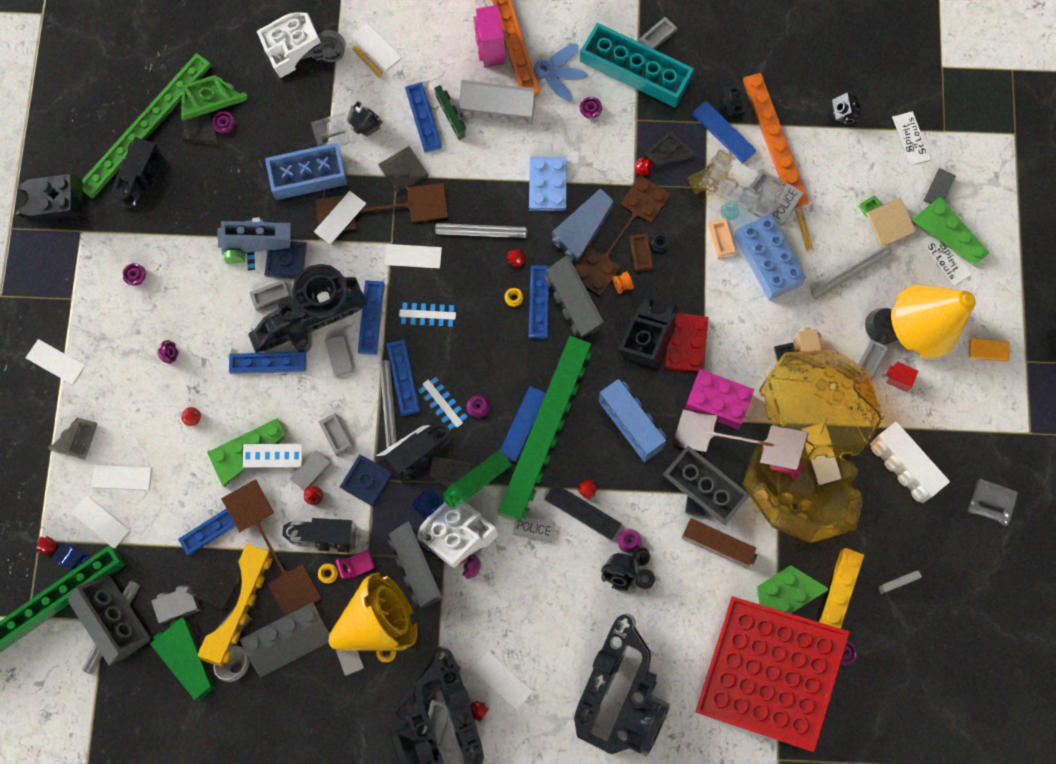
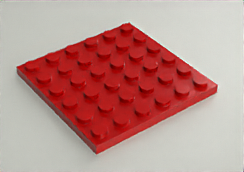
(773, 673)

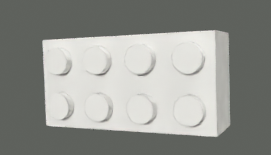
(909, 463)

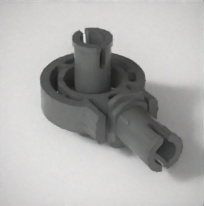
(327, 50)

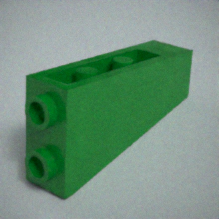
(476, 480)
(179, 652)

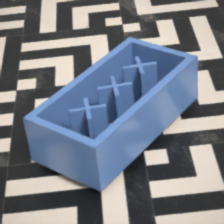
(306, 171)
(770, 257)
(632, 420)

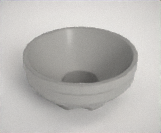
(238, 656)

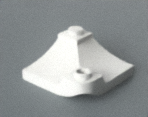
(288, 41)
(455, 533)

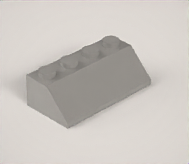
(497, 102)

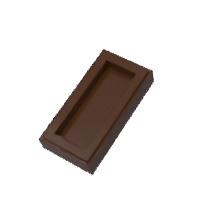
(641, 252)

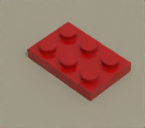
(687, 343)

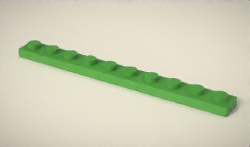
(144, 125)

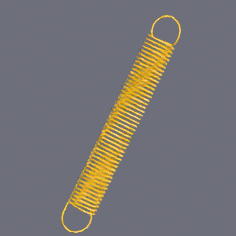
(375, 71)
(804, 225)

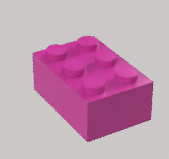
(489, 36)
(720, 398)

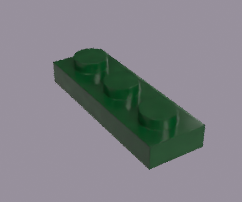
(450, 111)

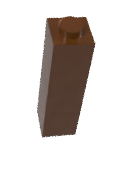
(719, 543)

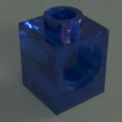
(427, 503)
(69, 556)

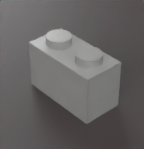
(175, 605)

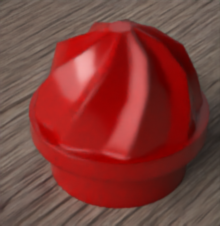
(643, 166)
(516, 257)
(191, 416)
(587, 489)
(313, 495)
(46, 545)
(478, 710)

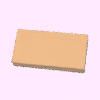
(722, 238)

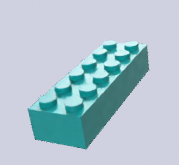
(636, 65)

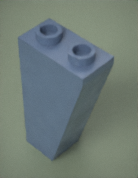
(582, 226)
(253, 236)

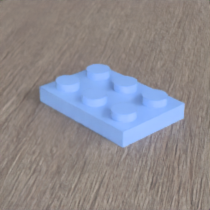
(547, 184)

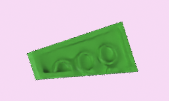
(947, 227)
(229, 457)

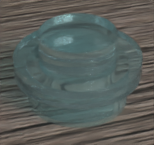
(730, 211)

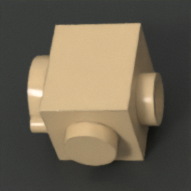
(808, 340)

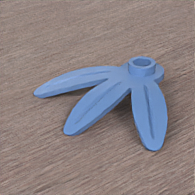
(552, 71)

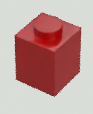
(901, 376)

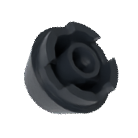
(363, 120)
(880, 327)
(621, 571)

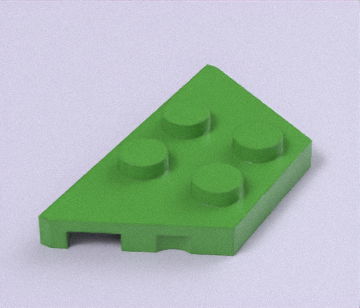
(207, 96)
(789, 590)

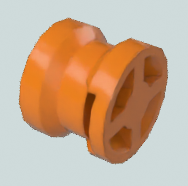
(622, 282)

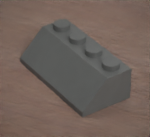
(574, 298)
(706, 485)
(415, 566)
(108, 619)
(286, 639)

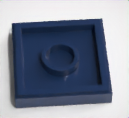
(286, 262)
(366, 480)

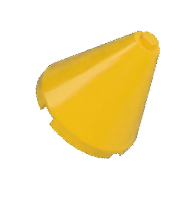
(931, 318)
(375, 619)

